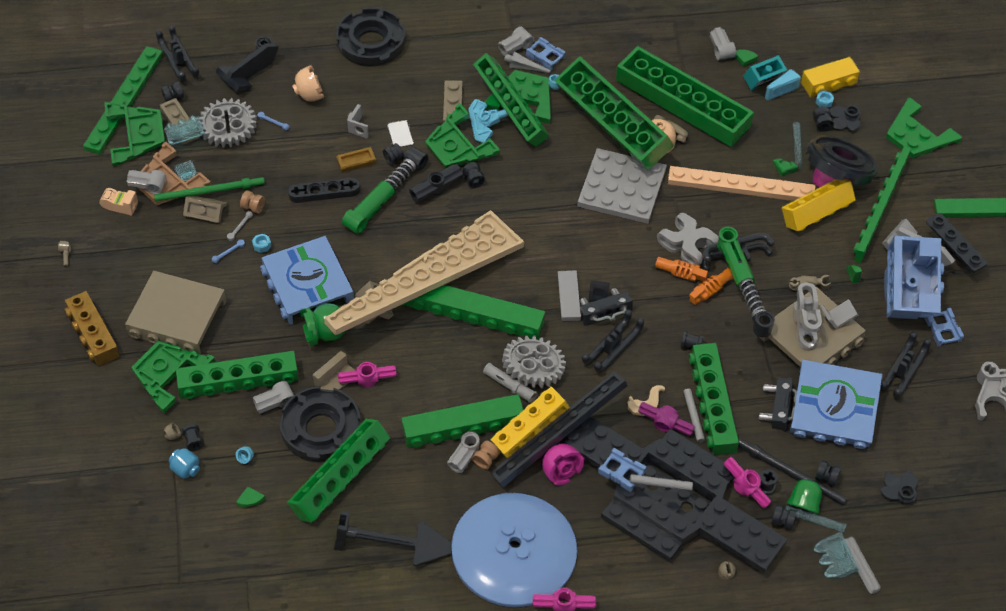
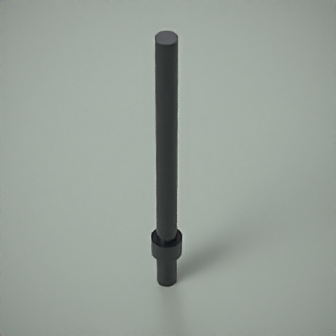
(757, 452)

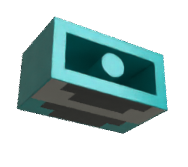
(764, 72)

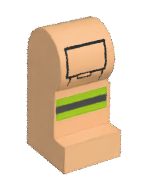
(119, 201)

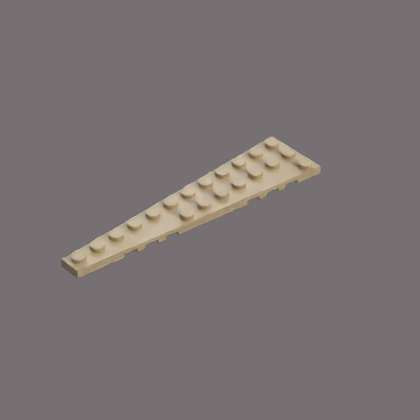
(462, 253)

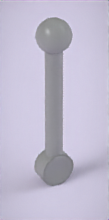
(231, 236)

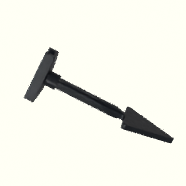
(428, 544)

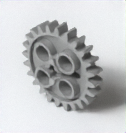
(241, 121)
(533, 361)

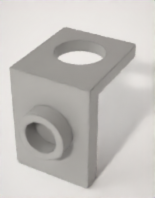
(353, 121)
(841, 314)

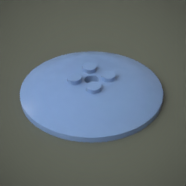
(507, 573)

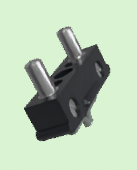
(605, 308)
(781, 404)

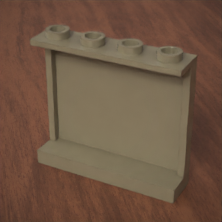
(174, 311)
(831, 342)

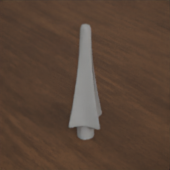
(519, 61)

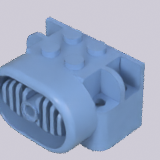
(913, 277)

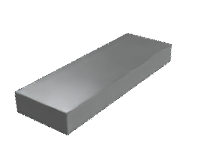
(569, 296)

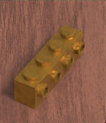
(92, 329)

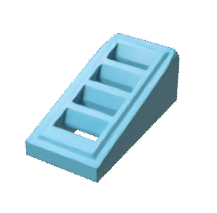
(784, 84)

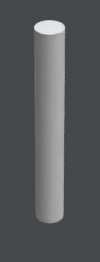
(694, 415)
(661, 482)

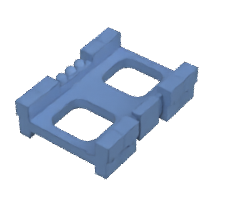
(541, 57)
(949, 326)
(626, 464)

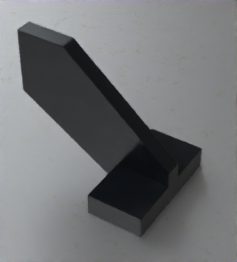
(255, 62)

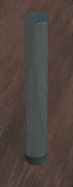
(797, 144)
(818, 519)

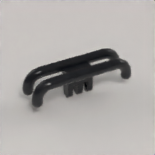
(177, 55)
(708, 256)
(613, 343)
(904, 366)

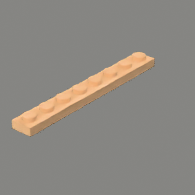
(738, 183)

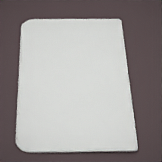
(400, 133)

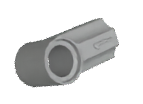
(519, 39)
(723, 47)
(152, 182)
(276, 397)
(464, 453)

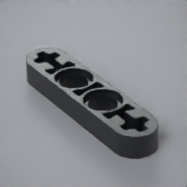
(324, 193)

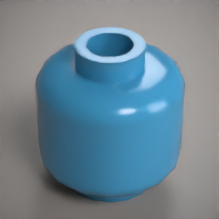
(184, 463)

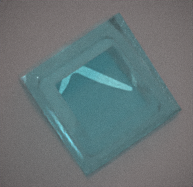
(185, 170)

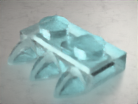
(184, 130)
(838, 555)

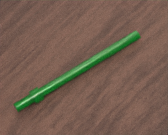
(245, 183)

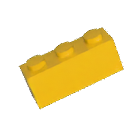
(830, 77)

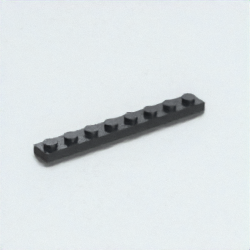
(558, 429)

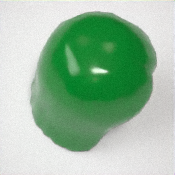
(806, 495)

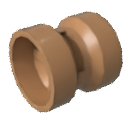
(252, 202)
(485, 455)

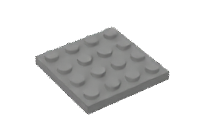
(621, 186)

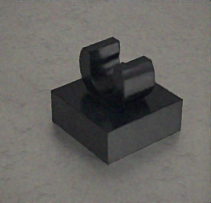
(598, 290)

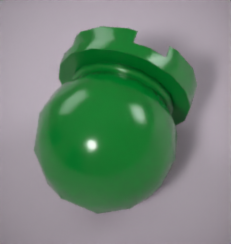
(315, 324)

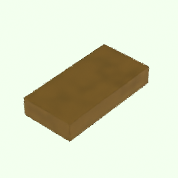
(356, 159)

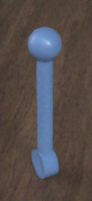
(261, 115)
(240, 243)

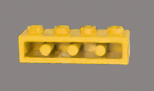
(818, 204)
(530, 422)

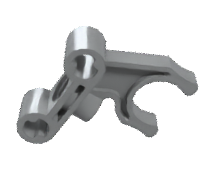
(993, 387)

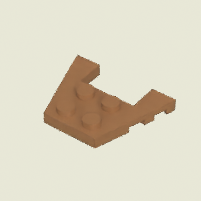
(173, 182)

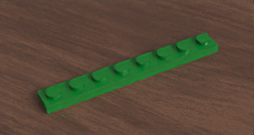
(126, 95)
(879, 208)

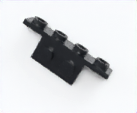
(956, 243)

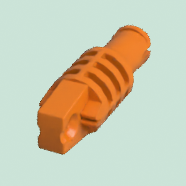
(682, 269)
(710, 286)

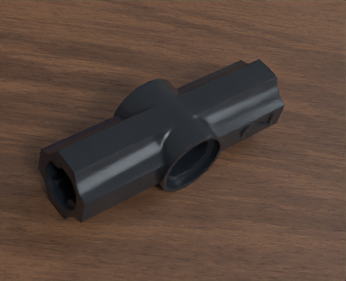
(436, 183)

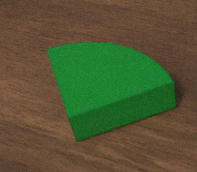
(746, 57)
(784, 167)
(854, 273)
(249, 498)

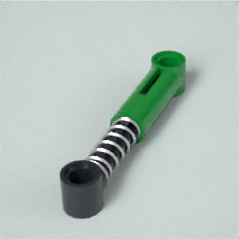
(357, 219)
(744, 279)

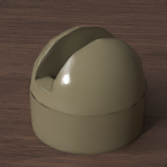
(172, 431)
(723, 570)

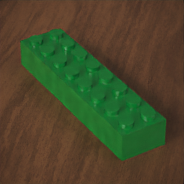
(684, 96)
(614, 113)

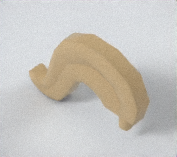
(653, 400)

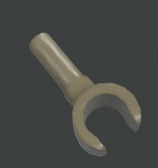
(64, 247)

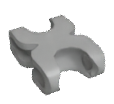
(687, 239)
(807, 316)

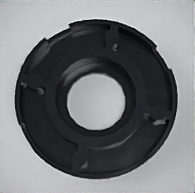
(370, 20)
(841, 159)
(313, 403)

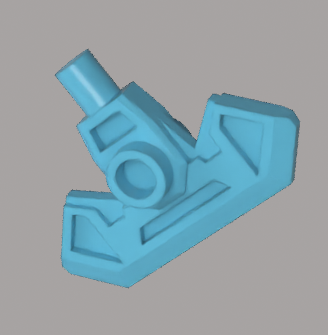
(483, 119)

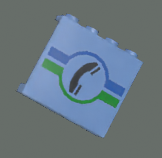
(305, 277)
(836, 404)

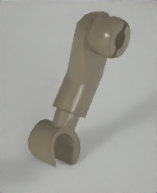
(682, 133)
(795, 282)

